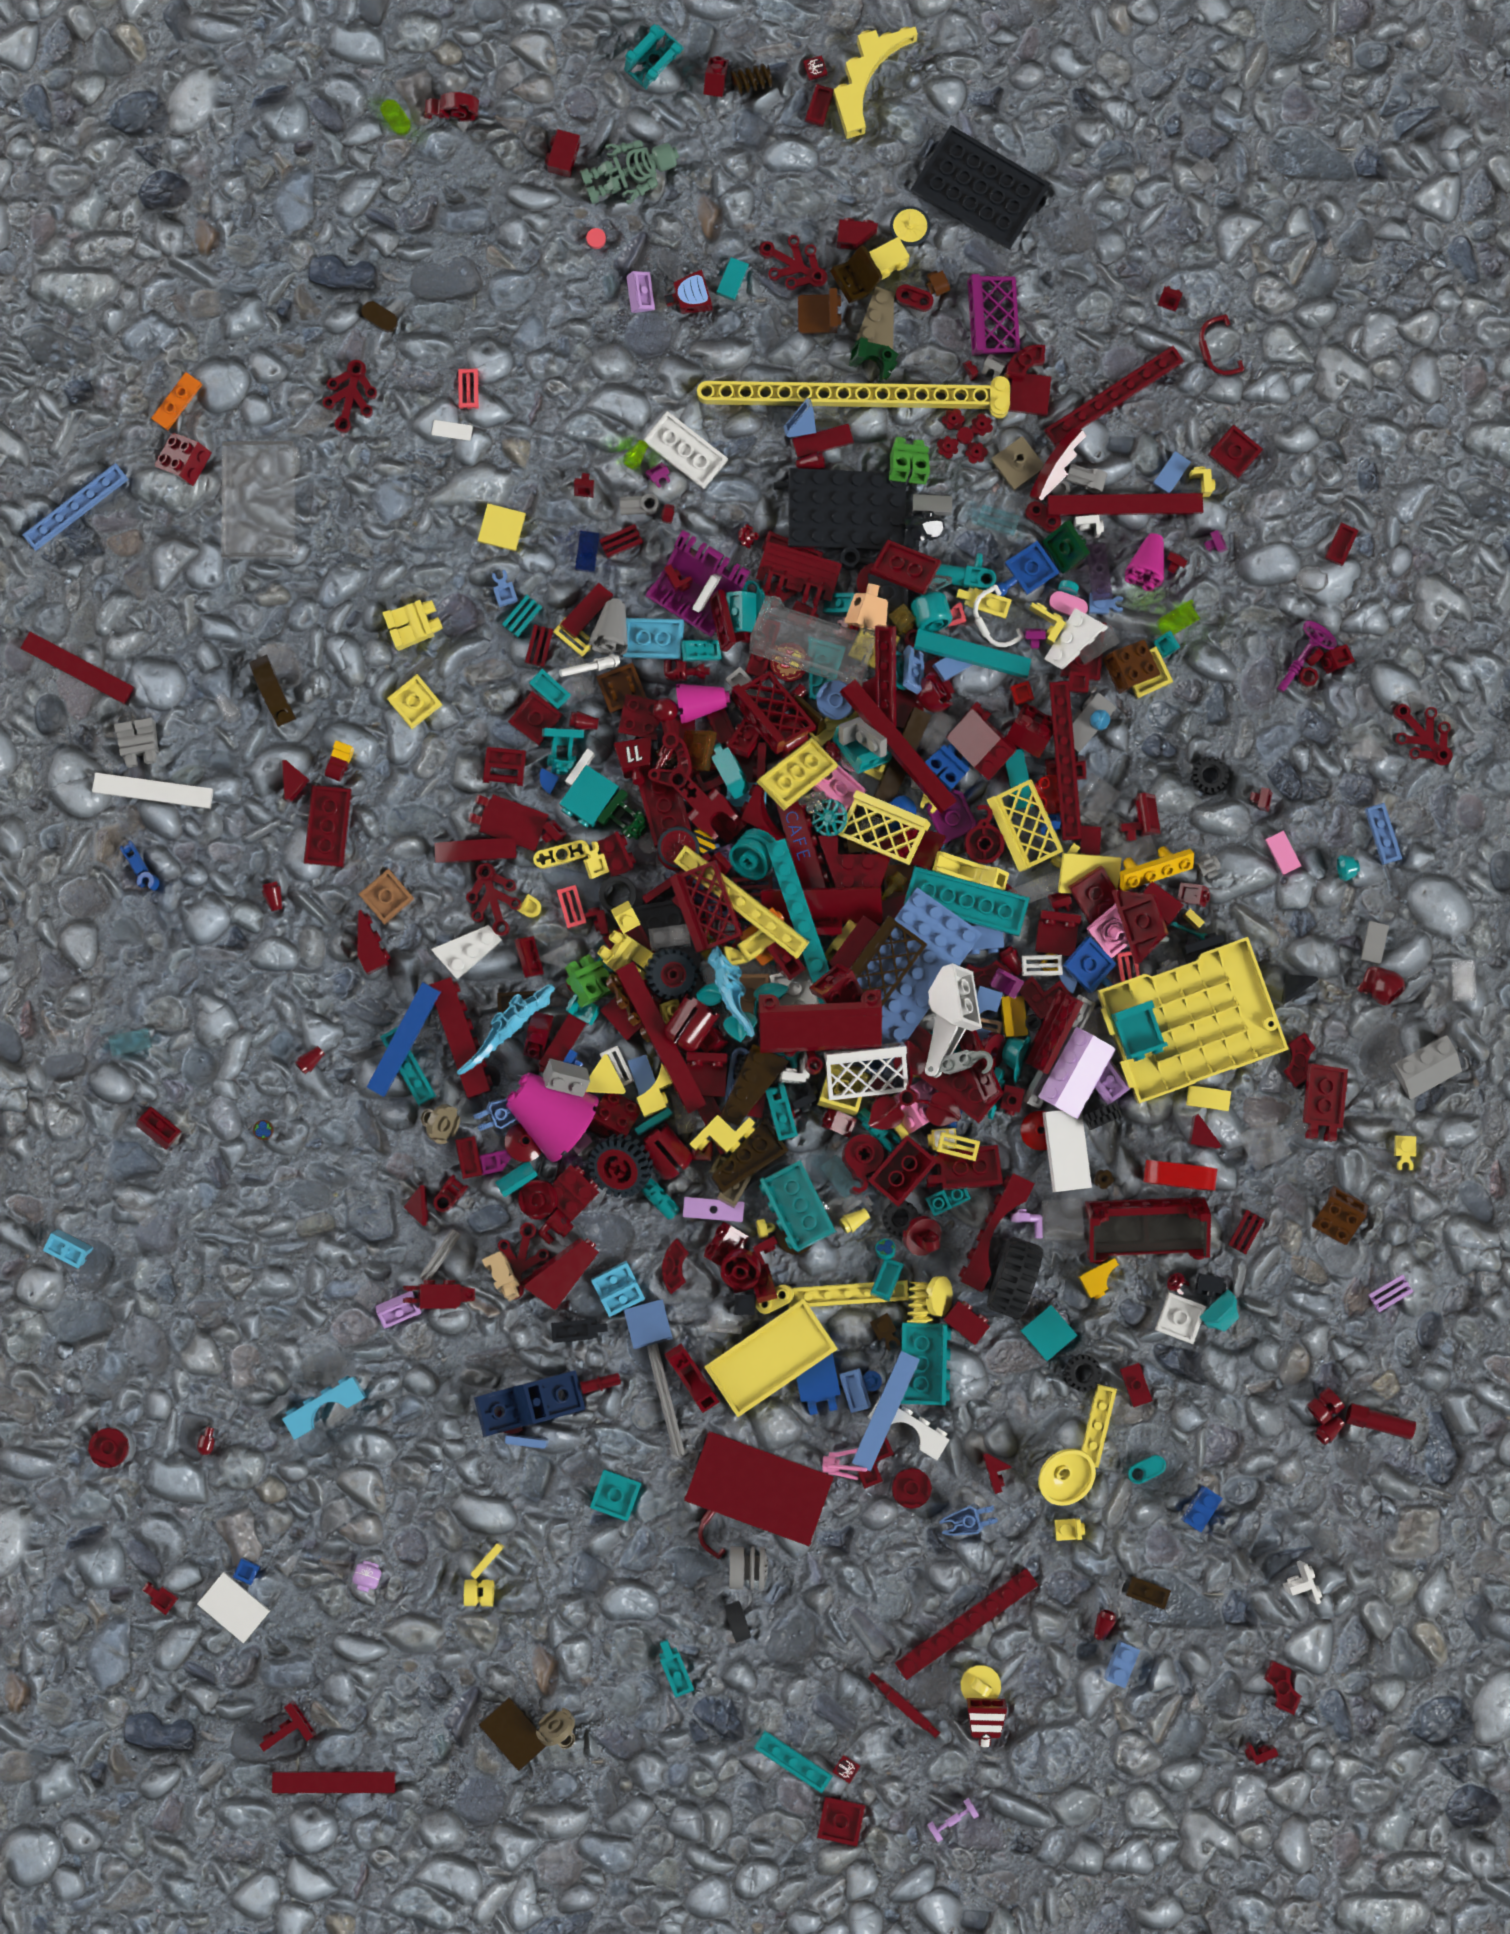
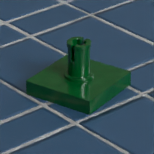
(1066, 546)

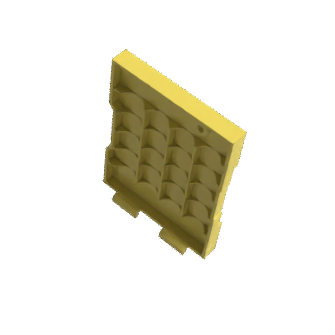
(1208, 1014)

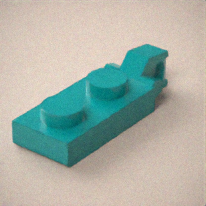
(675, 1670)

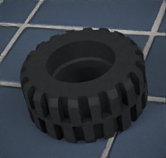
(1015, 1277)

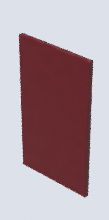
(759, 1488)

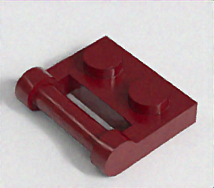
(504, 759)

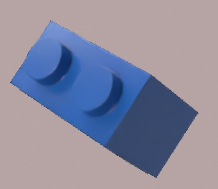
(1201, 1508)

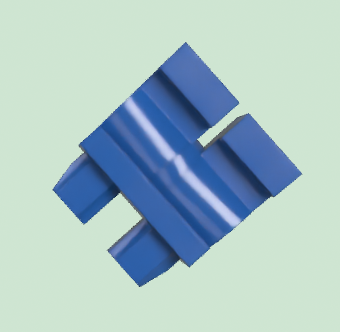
(948, 765)

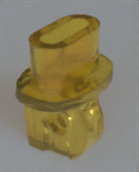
(896, 883)

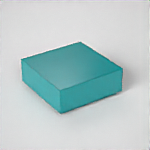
(1166, 644)

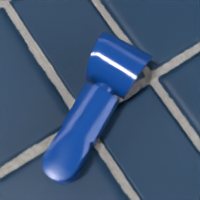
(139, 867)

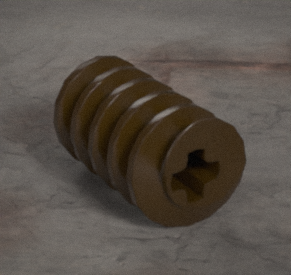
(751, 78)

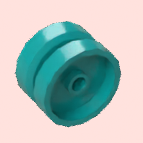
(751, 855)

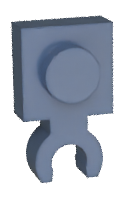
(504, 591)
(1103, 606)

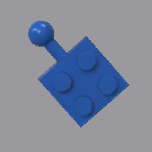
(1029, 569)
(1090, 965)

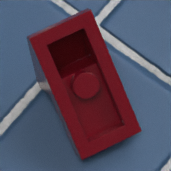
(786, 963)
(993, 1466)

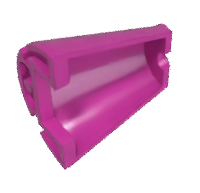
(551, 1116)

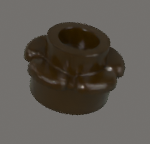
(1098, 1179)

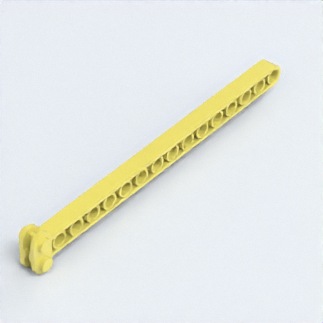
(996, 395)

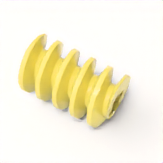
(919, 1306)

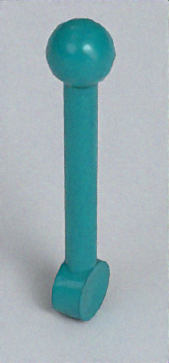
(1176, 925)

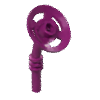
(1316, 639)

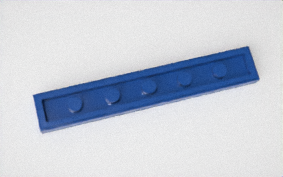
(403, 1039)

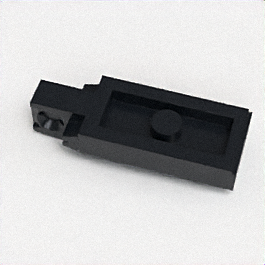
(576, 1330)

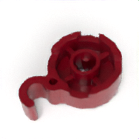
(453, 104)
(984, 830)
(858, 1167)

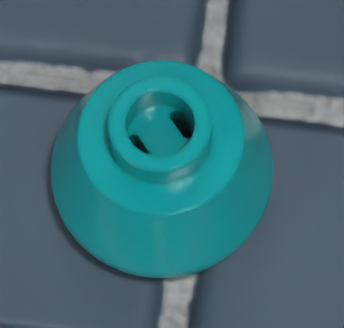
(1347, 867)

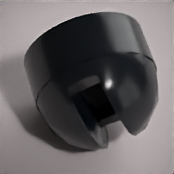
(1034, 1025)

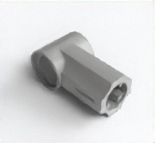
(1092, 479)
(636, 505)

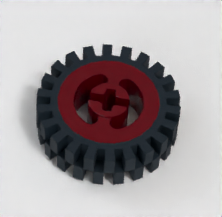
(613, 1173)

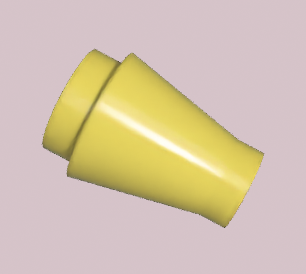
(853, 1220)

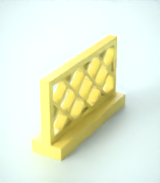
(894, 814)
(1009, 831)

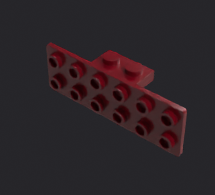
(831, 906)

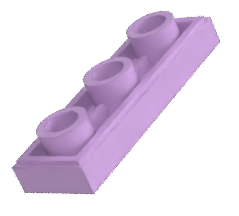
(700, 1209)

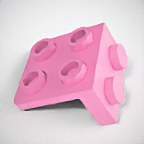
(916, 1113)

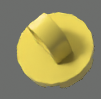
(980, 1682)

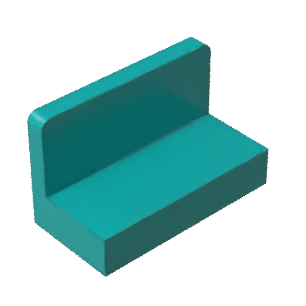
(742, 610)

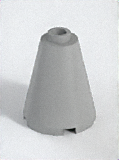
(611, 629)

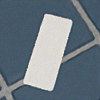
(452, 430)

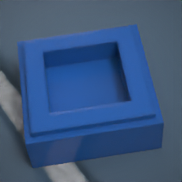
(246, 1571)

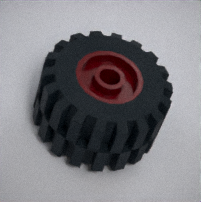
(670, 973)

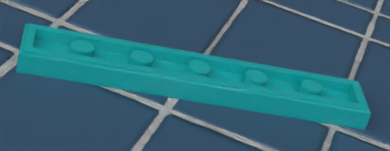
(972, 653)

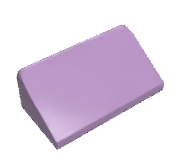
(640, 291)
(396, 1311)

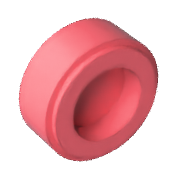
(596, 238)

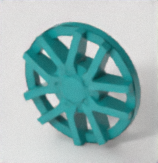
(830, 818)

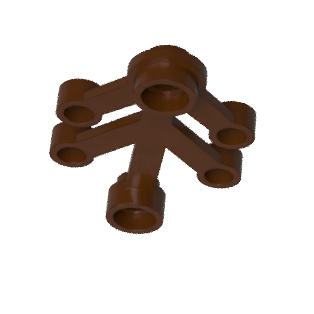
(623, 1002)

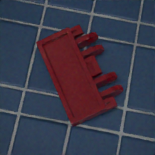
(798, 570)

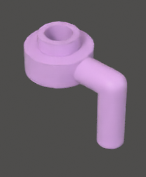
(1021, 1216)

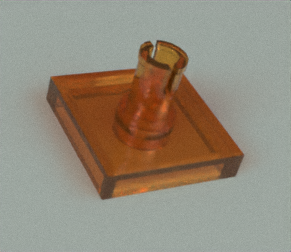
(701, 748)

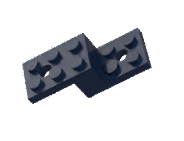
(529, 1403)

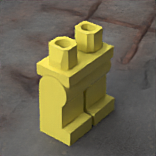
(411, 625)
(625, 951)

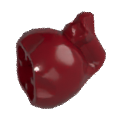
(1382, 985)

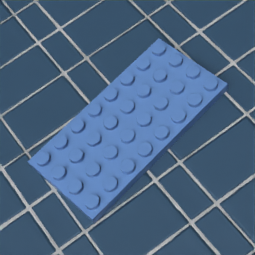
(947, 942)

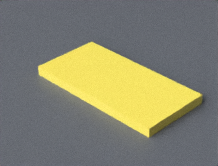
(771, 1358)

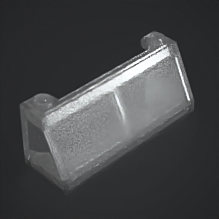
(811, 643)

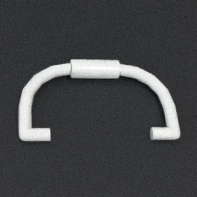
(981, 625)

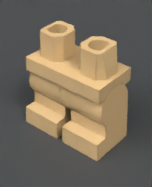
(502, 1274)

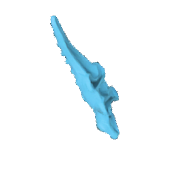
(730, 986)
(509, 1022)

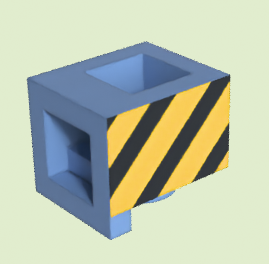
(706, 843)

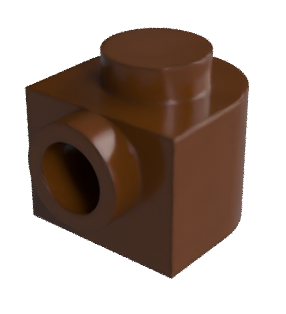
(937, 283)

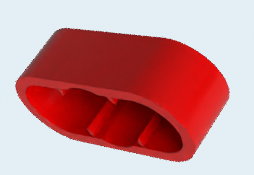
(1180, 1175)

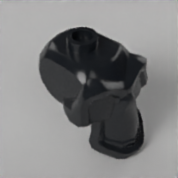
(921, 528)

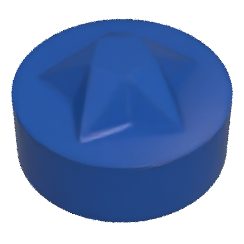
(872, 1380)

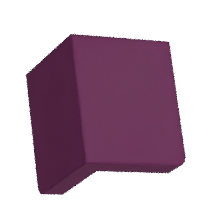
(1006, 983)

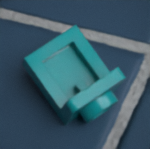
(587, 1014)

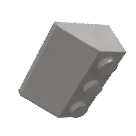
(1427, 1067)

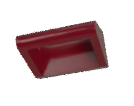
(1147, 814)

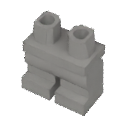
(137, 744)

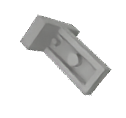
(864, 734)

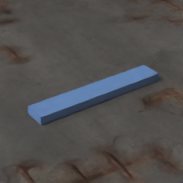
(75, 507)
(885, 1410)

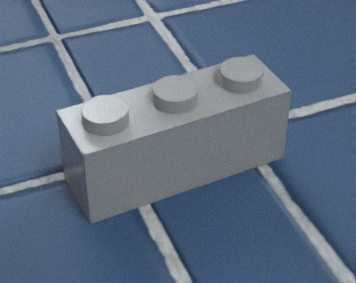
(1081, 726)

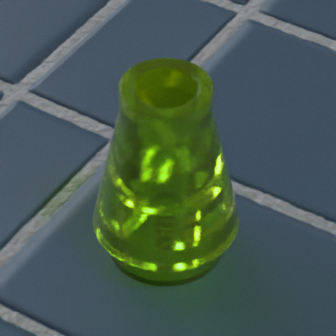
(635, 455)

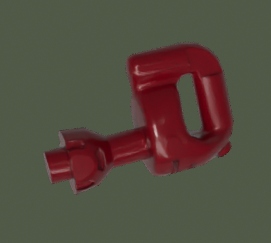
(681, 671)

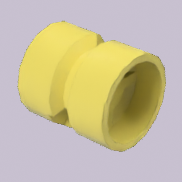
(471, 1592)

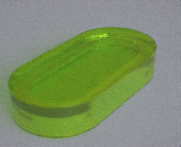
(395, 117)

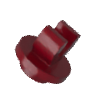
(1175, 1281)

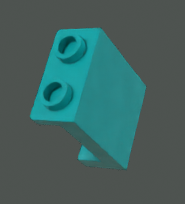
(859, 756)
(588, 796)
(1139, 1031)

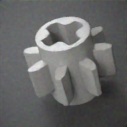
(1208, 865)

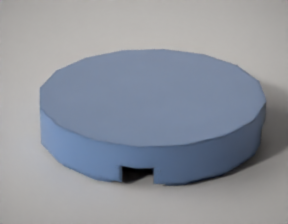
(831, 701)

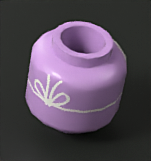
(366, 1576)

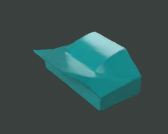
(1221, 1313)

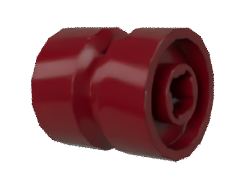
(1322, 1412)

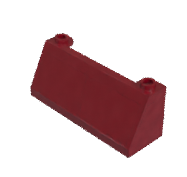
(820, 1025)

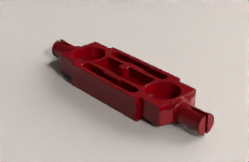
(904, 1705)

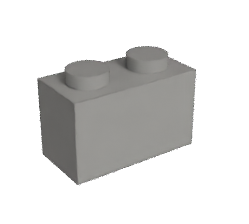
(566, 1077)

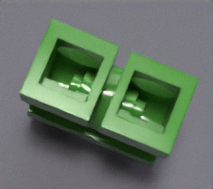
(909, 458)
(589, 981)

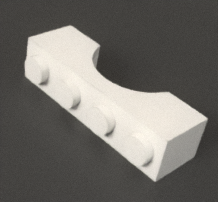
(930, 1440)

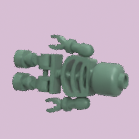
(662, 158)

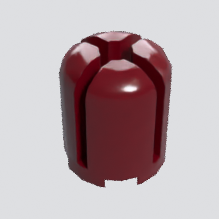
(690, 1024)
(673, 1145)

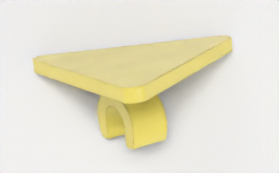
(605, 1078)

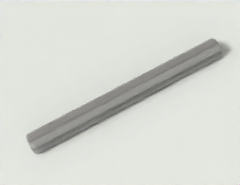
(665, 1400)

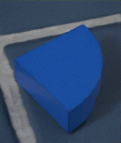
(548, 780)

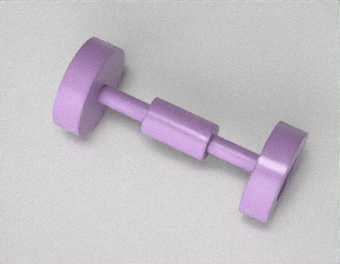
(953, 1820)

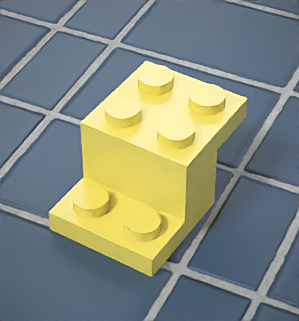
(722, 1135)

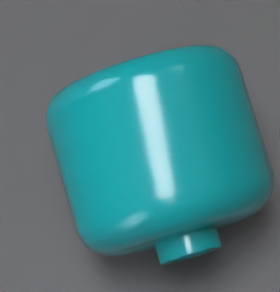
(931, 611)

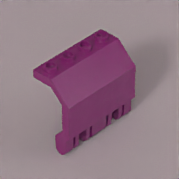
(700, 568)

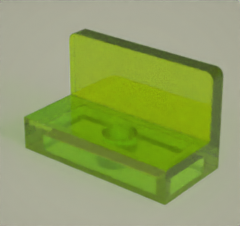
(1178, 619)

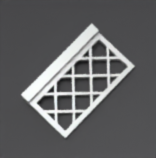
(850, 1056)

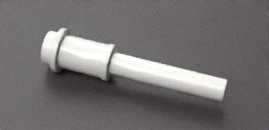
(610, 661)

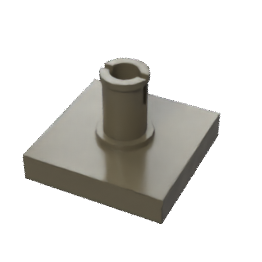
(1017, 463)

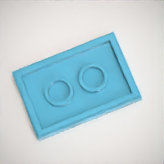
(654, 638)

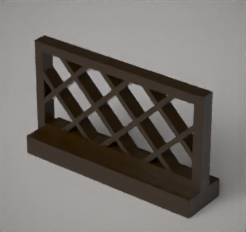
(873, 948)

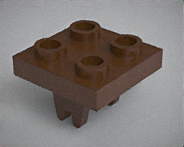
(617, 684)

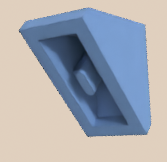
(802, 421)

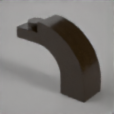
(271, 690)

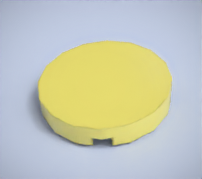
(939, 1296)

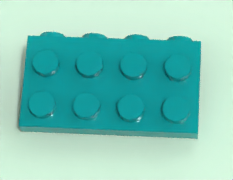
(797, 1206)
(929, 1345)

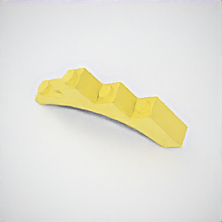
(859, 71)

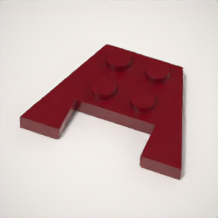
(855, 869)

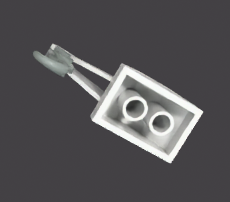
(956, 1009)

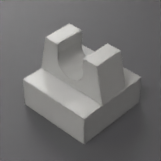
(995, 364)

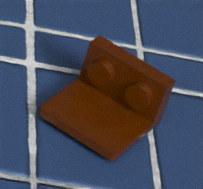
(1131, 666)
(1340, 1215)

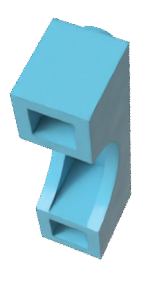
(302, 1420)

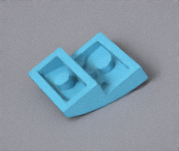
(617, 1288)

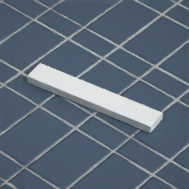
(152, 790)

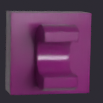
(658, 472)
(1216, 542)
(1034, 636)

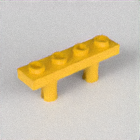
(1165, 866)

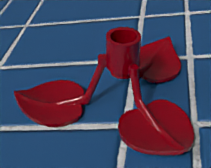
(886, 1112)

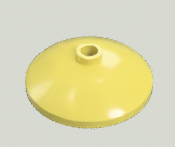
(1070, 1484)

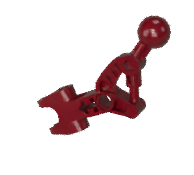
(703, 805)

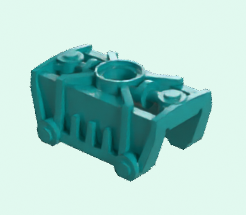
(646, 49)

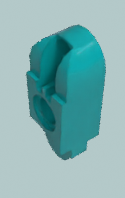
(730, 771)

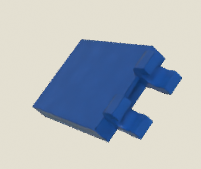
(819, 1385)

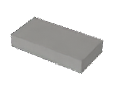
(1374, 942)

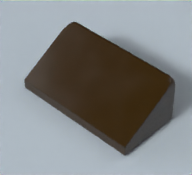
(812, 714)

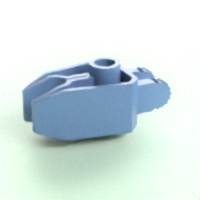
(498, 1113)
(968, 1520)

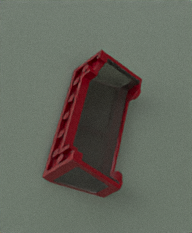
(1148, 1227)

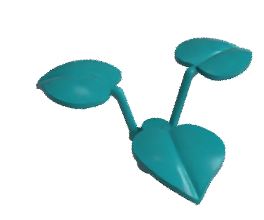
(711, 996)

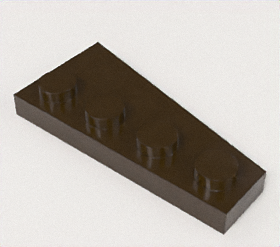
(752, 1081)
(751, 1156)

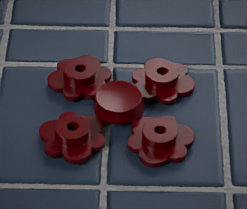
(964, 436)

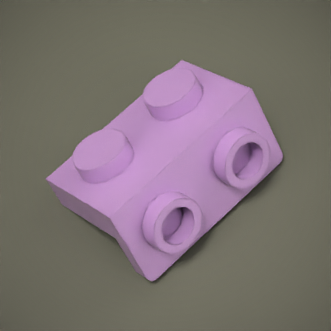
(1111, 1084)

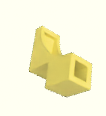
(652, 1100)

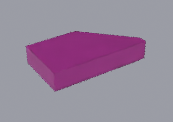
(494, 1161)

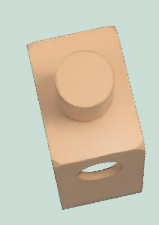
(867, 609)

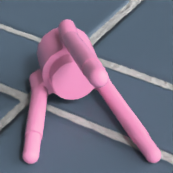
(832, 1465)

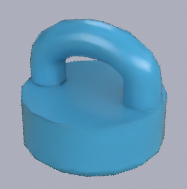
(1100, 720)

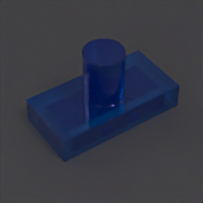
(587, 551)

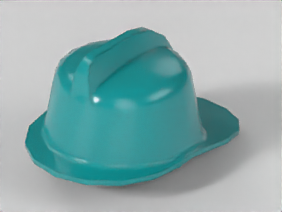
(1014, 1054)

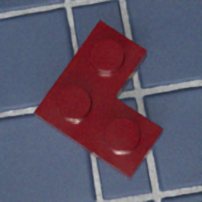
(1038, 999)
(764, 1287)

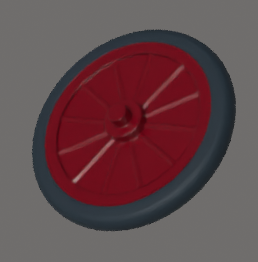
(673, 841)

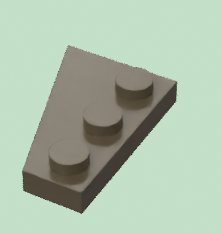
(879, 318)

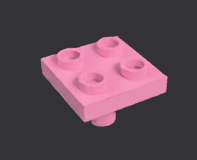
(1109, 932)

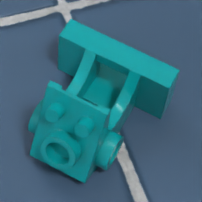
(562, 737)

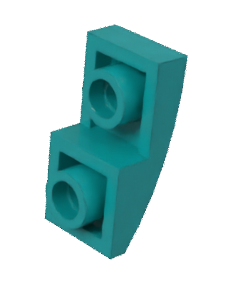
(947, 1199)

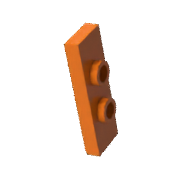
(176, 401)

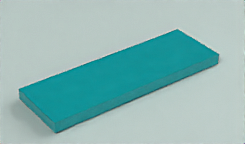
(972, 901)

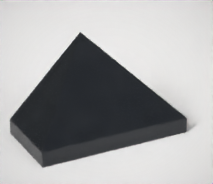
(1295, 985)

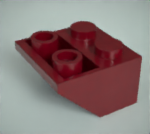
(1031, 730)

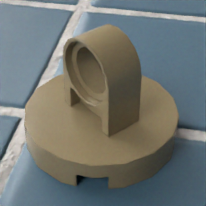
(441, 1123)
(556, 1728)

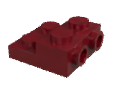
(574, 1191)

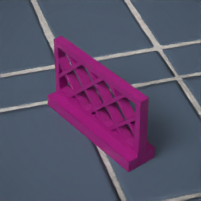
(977, 312)

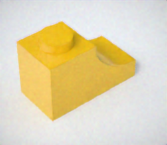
(1095, 1280)

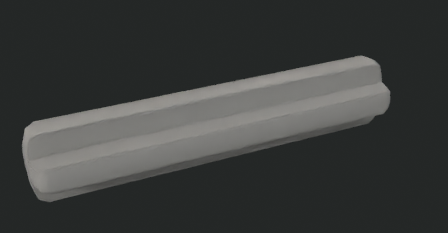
(440, 1255)

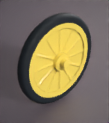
(910, 225)

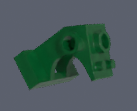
(865, 350)
(617, 809)

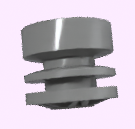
(747, 1567)

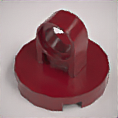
(922, 1236)

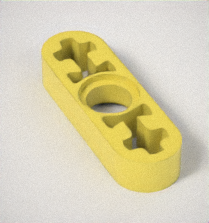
(548, 863)

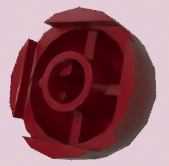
(934, 694)
(741, 1268)

